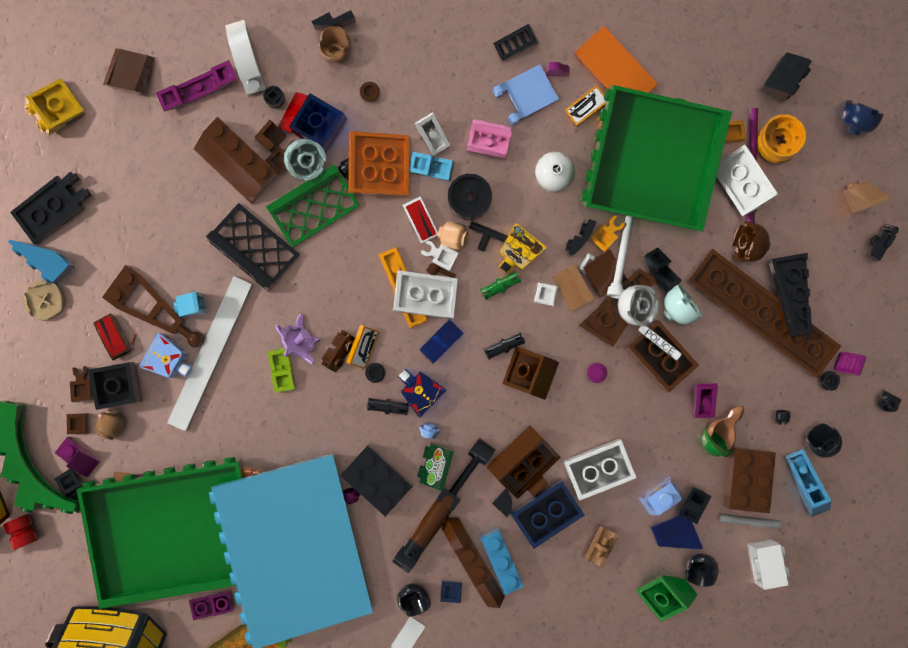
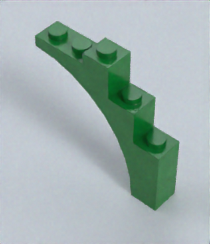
(19, 469)

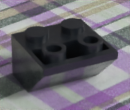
(785, 76)

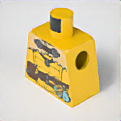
(519, 249)

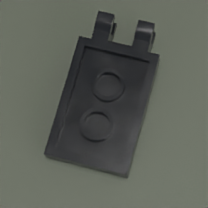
(50, 207)

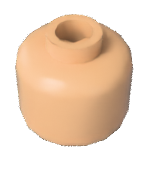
(453, 235)

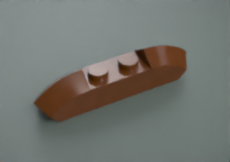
(473, 562)

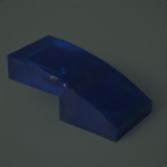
(441, 341)

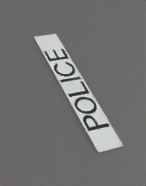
(660, 342)

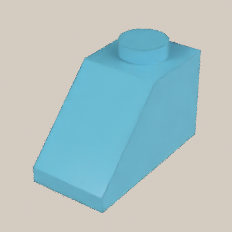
(190, 304)

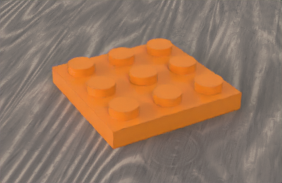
(378, 163)

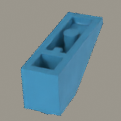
(808, 483)

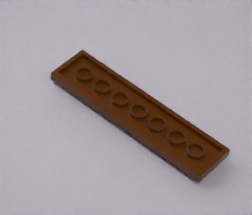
(761, 312)

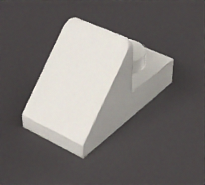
(432, 134)

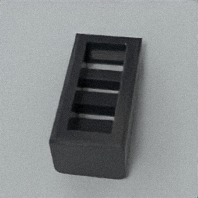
(527, 28)

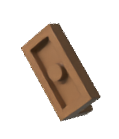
(573, 287)

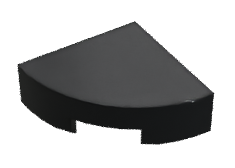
(503, 502)

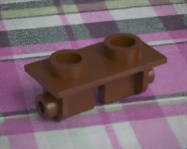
(334, 359)

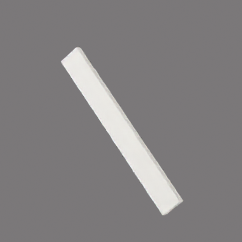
(210, 353)

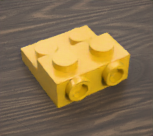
(53, 106)

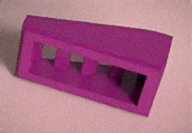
(850, 363)

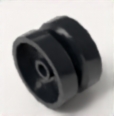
(466, 208)

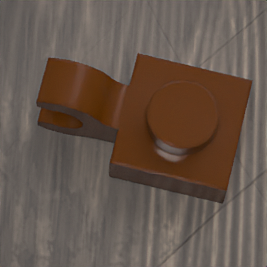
(276, 160)

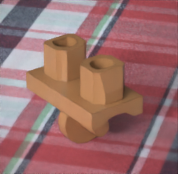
(601, 546)

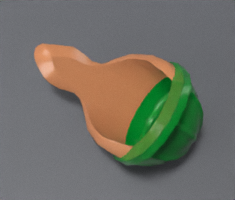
(721, 435)

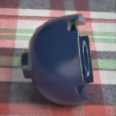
(860, 117)

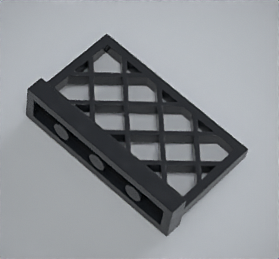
(242, 261)

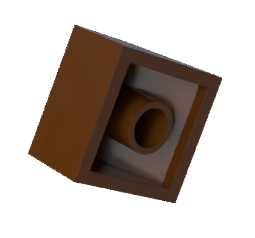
(530, 372)

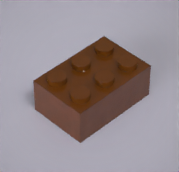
(658, 363)
(750, 480)

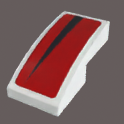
(420, 219)

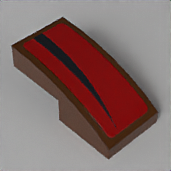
(111, 336)

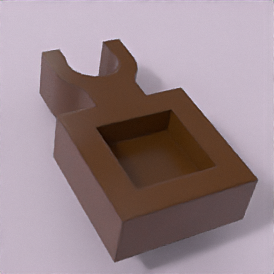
(81, 388)

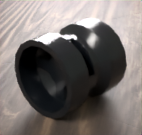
(275, 101)

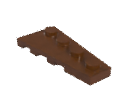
(605, 320)

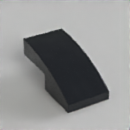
(326, 21)
(658, 265)
(69, 483)

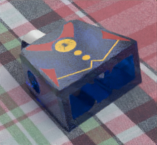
(420, 391)

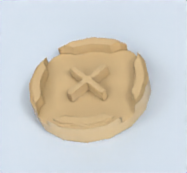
(44, 300)

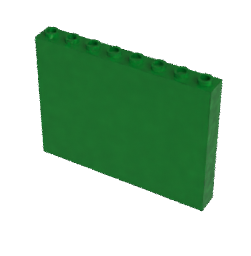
(156, 533)

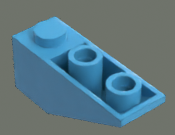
(48, 262)

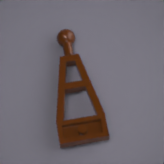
(122, 289)

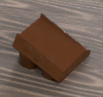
(129, 71)

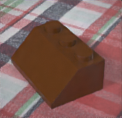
(523, 462)

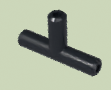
(487, 234)

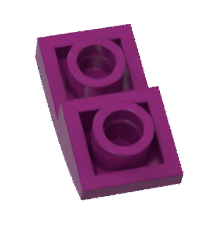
(211, 605)

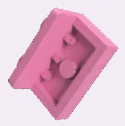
(489, 138)

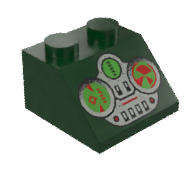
(436, 466)

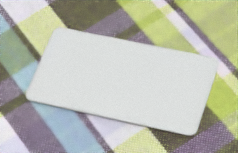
(408, 634)

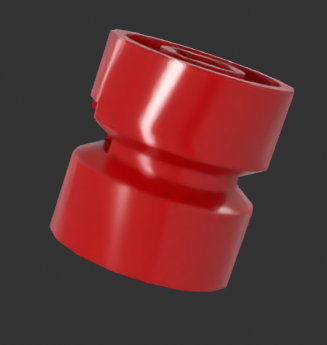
(20, 532)

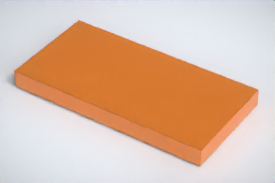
(613, 63)

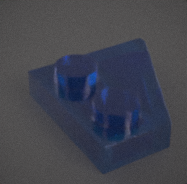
(676, 533)

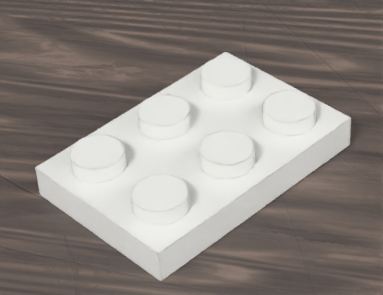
(745, 181)
(425, 294)

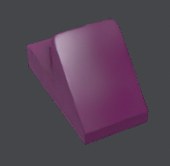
(705, 400)
(77, 457)

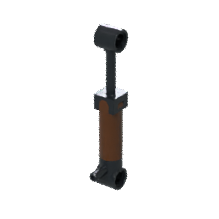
(440, 510)

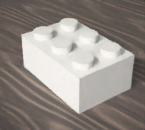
(599, 469)

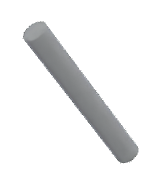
(750, 521)

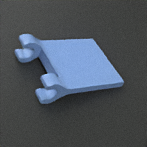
(528, 93)

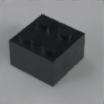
(114, 385)

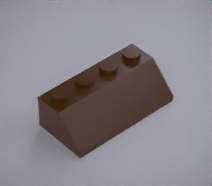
(235, 160)

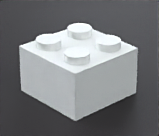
(768, 564)

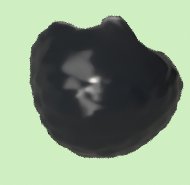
(824, 440)
(702, 570)
(413, 599)

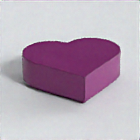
(557, 69)

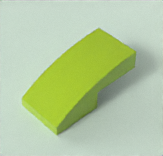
(281, 370)

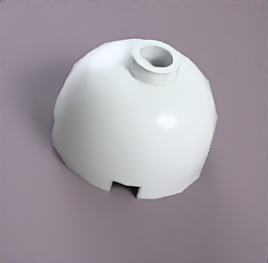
(552, 180)
(638, 305)

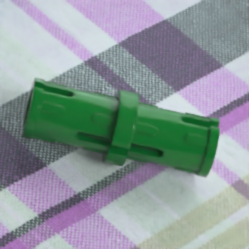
(500, 285)

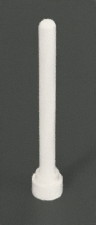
(616, 287)

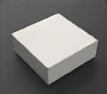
(545, 294)

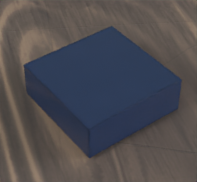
(451, 591)

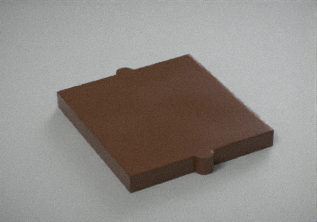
(602, 272)

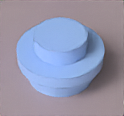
(429, 430)

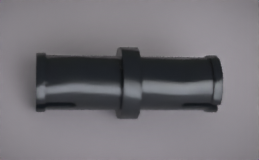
(504, 345)
(388, 406)

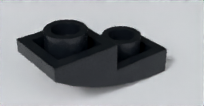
(577, 242)

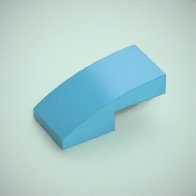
(431, 166)

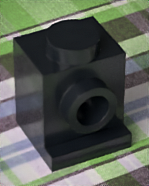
(695, 505)

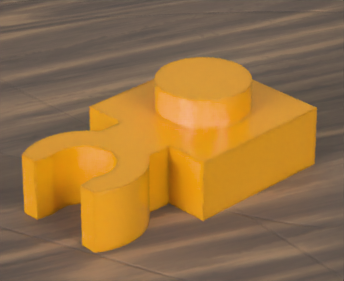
(605, 235)

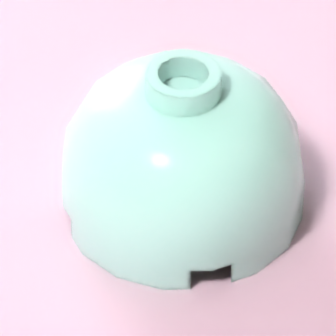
(304, 159)
(681, 307)

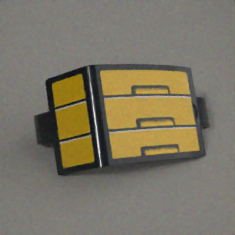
(106, 629)

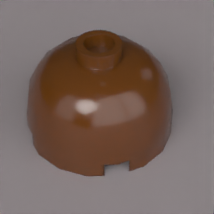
(751, 242)

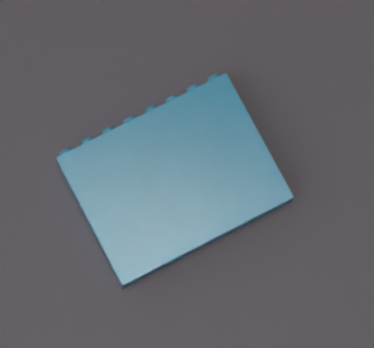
(290, 551)

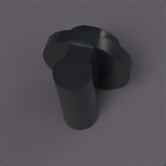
(888, 401)

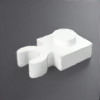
(443, 256)

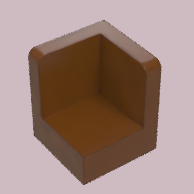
(270, 136)

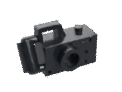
(881, 242)

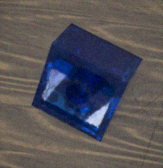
(318, 121)

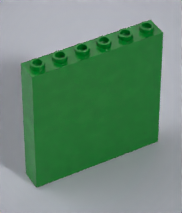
(656, 157)

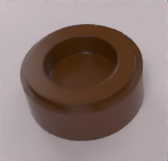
(369, 92)

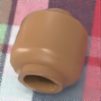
(109, 424)

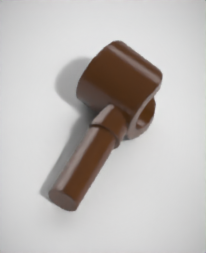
(433, 269)

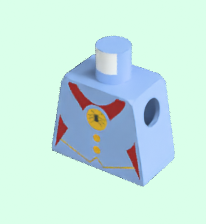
(165, 358)
(661, 497)

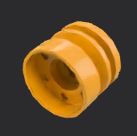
(792, 138)

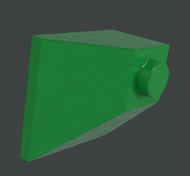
(667, 596)

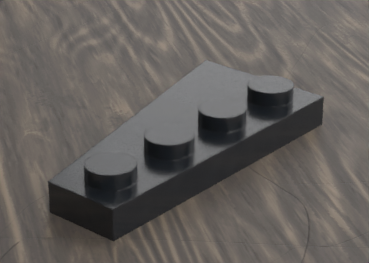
(791, 283)

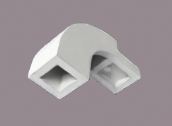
(244, 57)

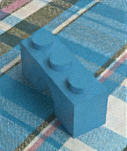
(501, 561)

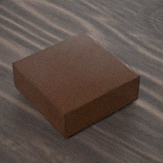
(77, 423)
(538, 486)

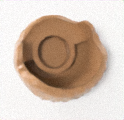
(334, 44)

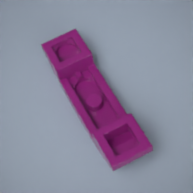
(198, 87)

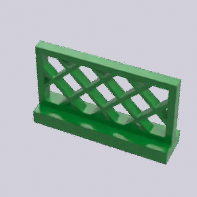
(299, 194)

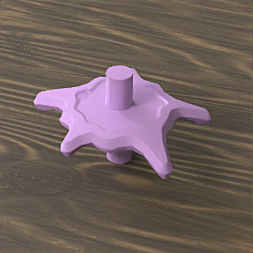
(297, 340)

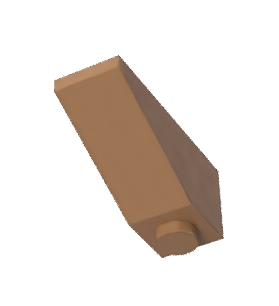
(863, 196)

